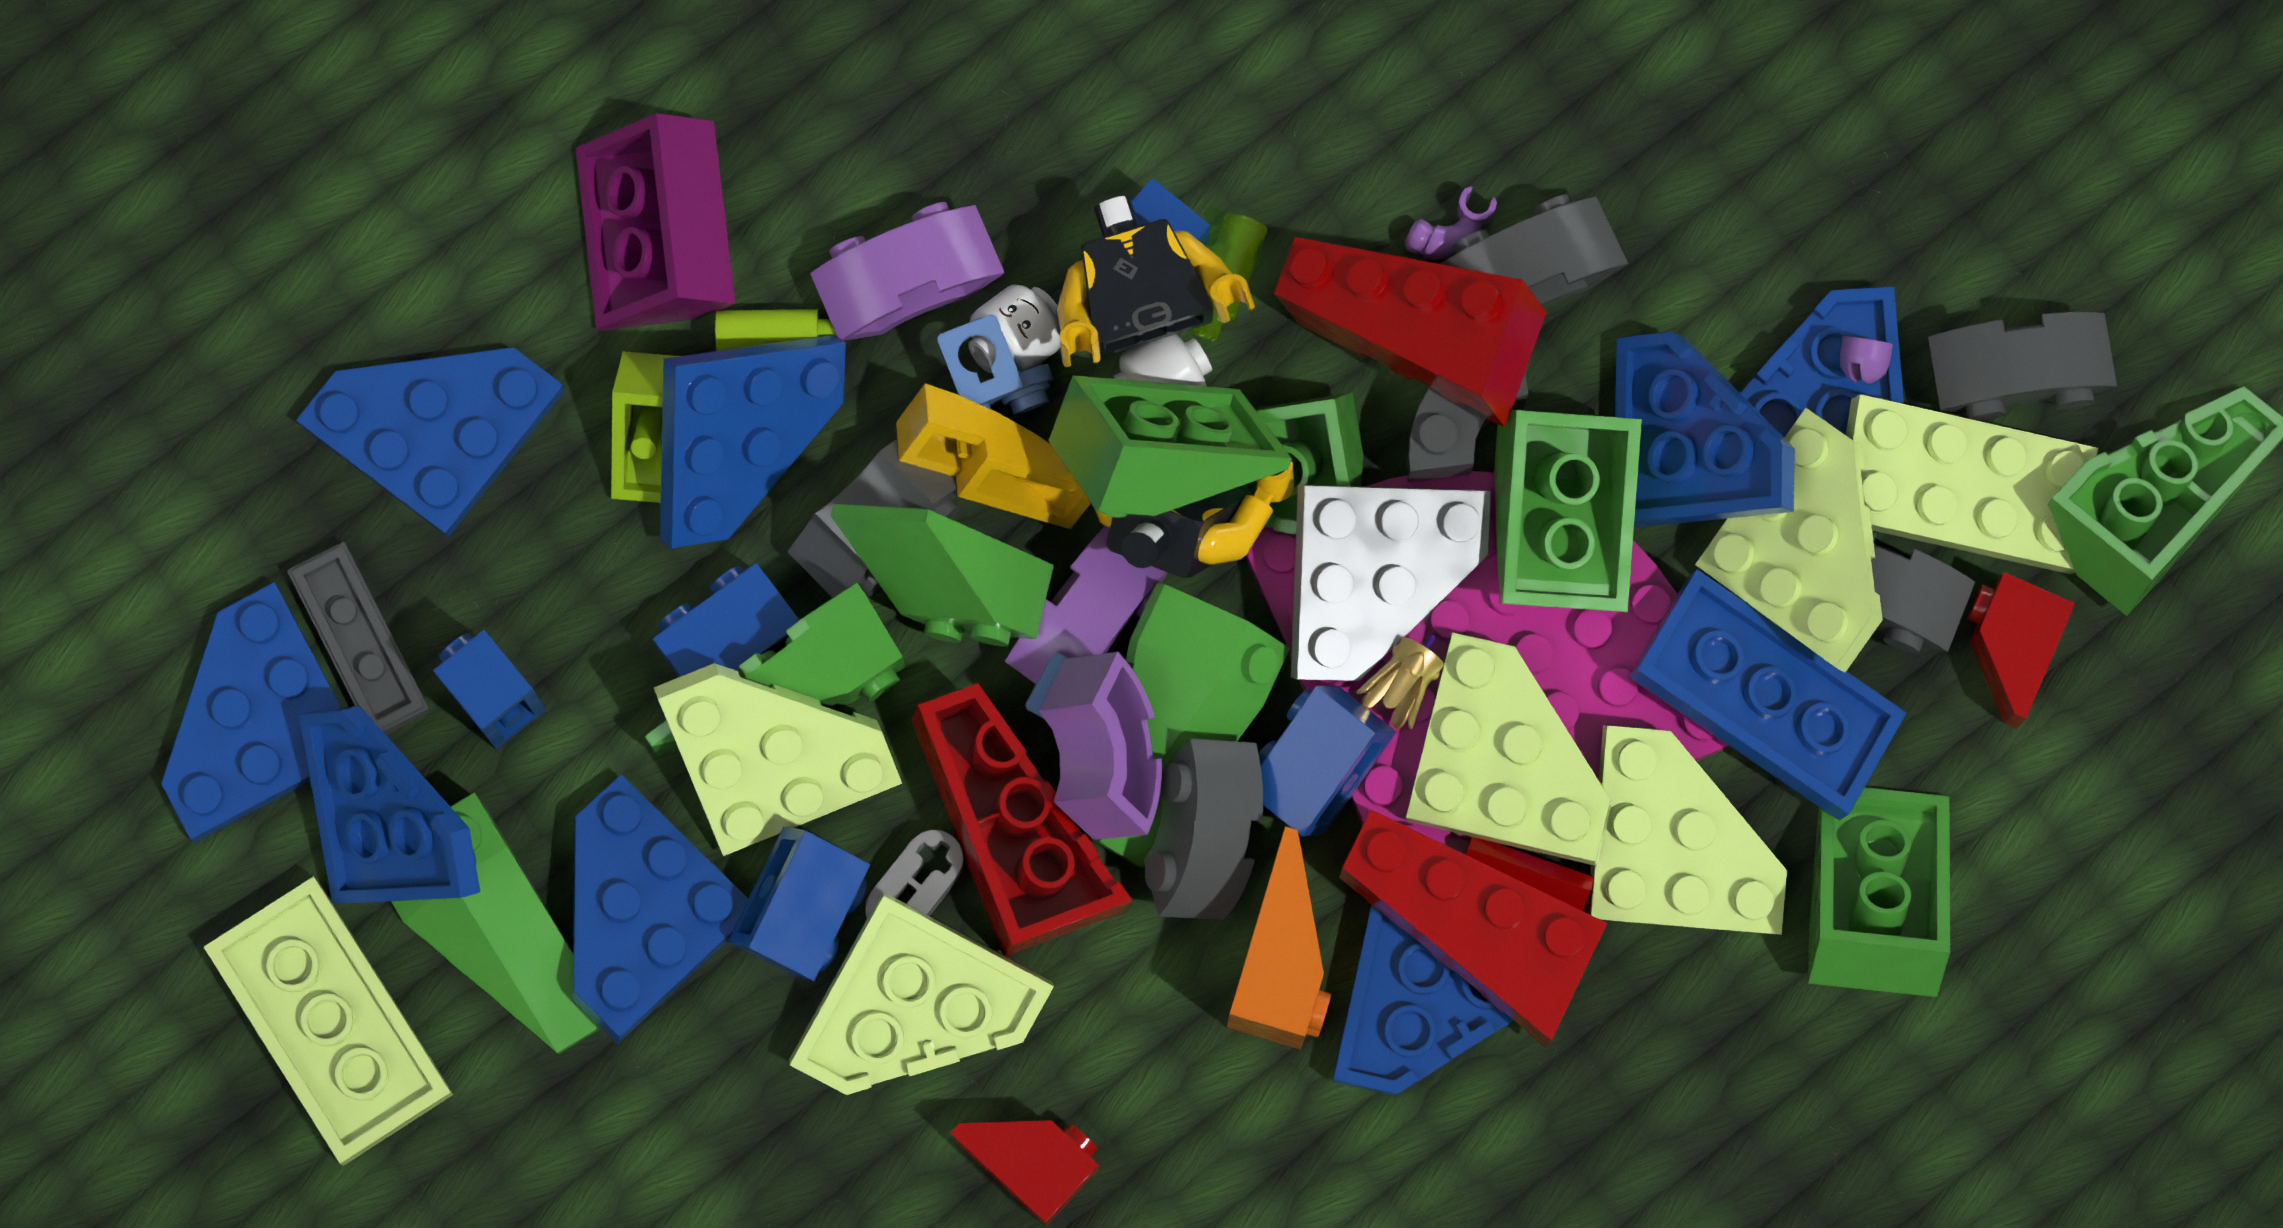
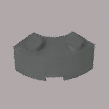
(1554, 252)
(1994, 368)
(1446, 436)
(883, 483)
(1918, 599)
(1204, 829)

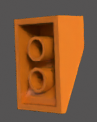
(1283, 967)

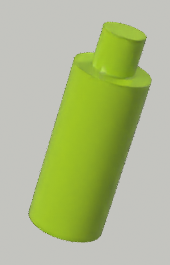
(761, 327)

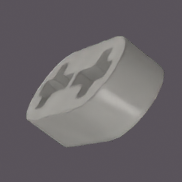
(909, 865)

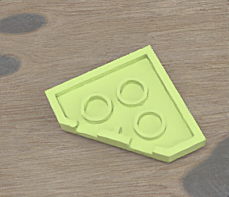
(1813, 563)
(770, 754)
(1504, 761)
(1678, 844)
(915, 1002)

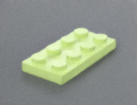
(1963, 481)
(328, 1021)

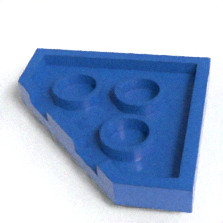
(1808, 368)
(433, 425)
(737, 427)
(1700, 439)
(242, 720)
(380, 818)
(641, 909)
(1407, 1013)

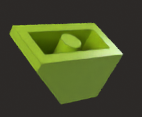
(637, 427)

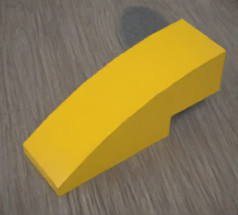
(989, 456)

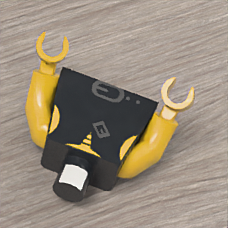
(1141, 285)
(1198, 533)

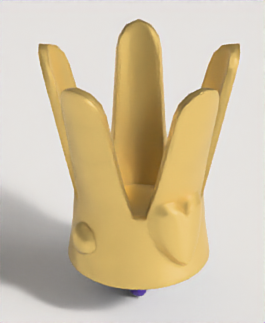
(1403, 680)

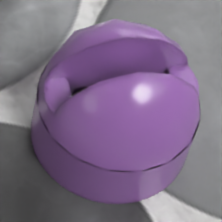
(1864, 358)

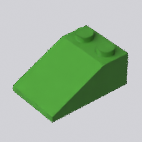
(1160, 443)
(1566, 509)
(948, 573)
(1882, 894)

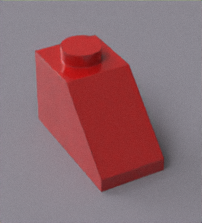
(2016, 641)
(1032, 1161)

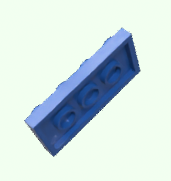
(1767, 695)

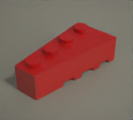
(1422, 319)
(1021, 847)
(1483, 924)

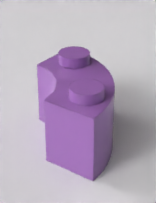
(906, 271)
(1089, 609)
(1104, 746)

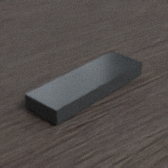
(358, 638)

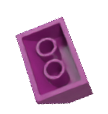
(655, 223)

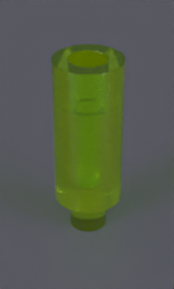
(1238, 247)

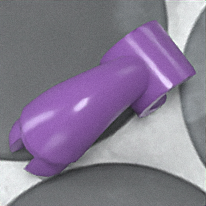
(1437, 241)

